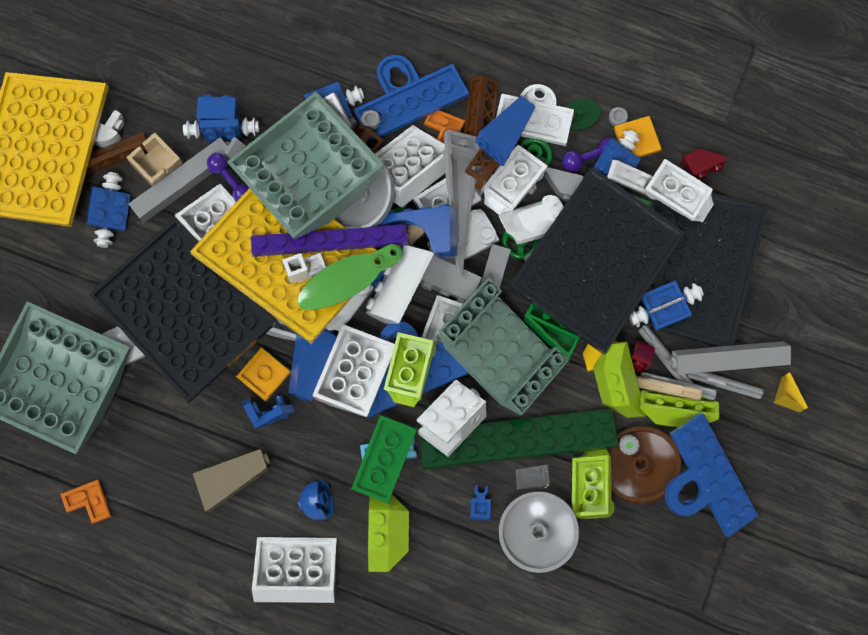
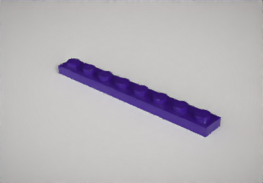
(329, 240)

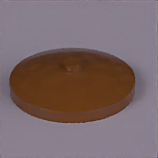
(645, 474)

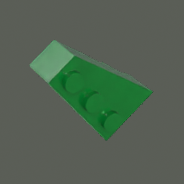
(551, 331)

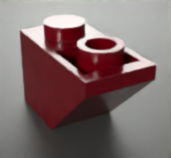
(702, 162)
(642, 356)

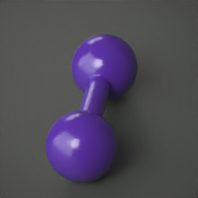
(574, 161)
(218, 164)

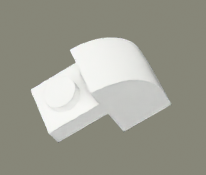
(108, 133)
(305, 272)

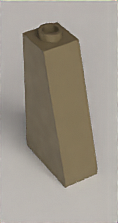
(228, 478)

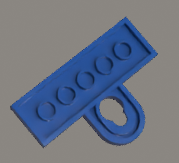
(415, 99)
(442, 369)
(713, 475)

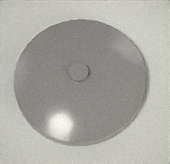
(372, 205)
(538, 532)

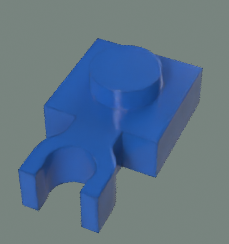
(251, 409)
(480, 507)

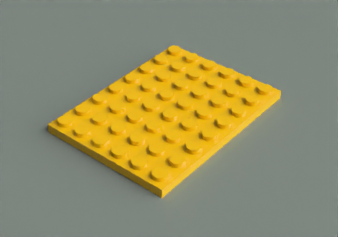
(46, 145)
(264, 278)

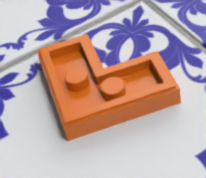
(442, 122)
(92, 497)

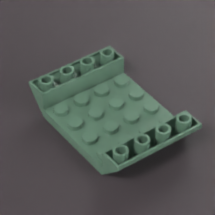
(500, 349)

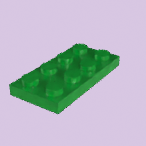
(384, 459)

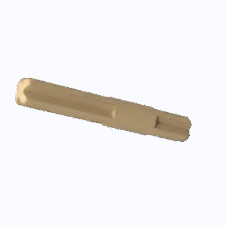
(669, 388)

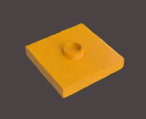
(648, 139)
(263, 374)

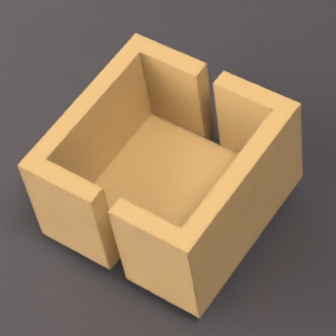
(157, 162)

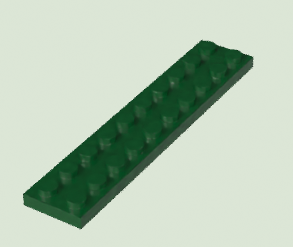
(528, 439)

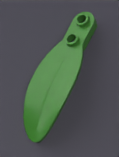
(346, 278)

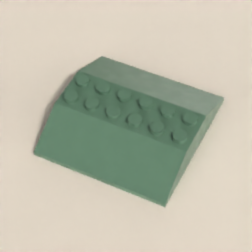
(307, 167)
(58, 377)

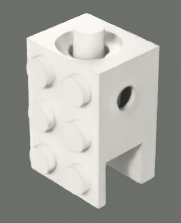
(452, 417)

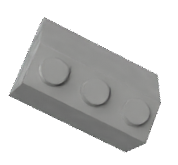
(443, 278)

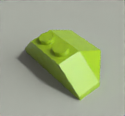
(618, 381)
(676, 410)
(387, 534)

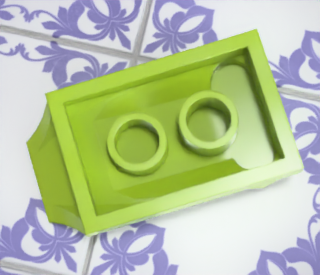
(409, 368)
(592, 485)

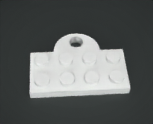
(548, 121)

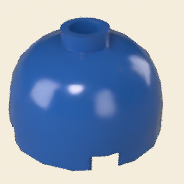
(316, 501)

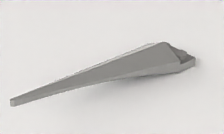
(458, 154)

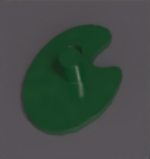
(585, 112)

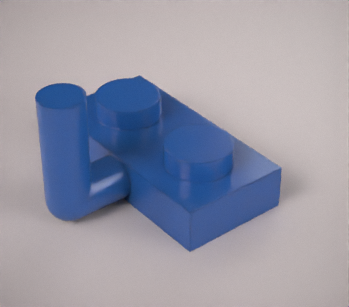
(279, 412)

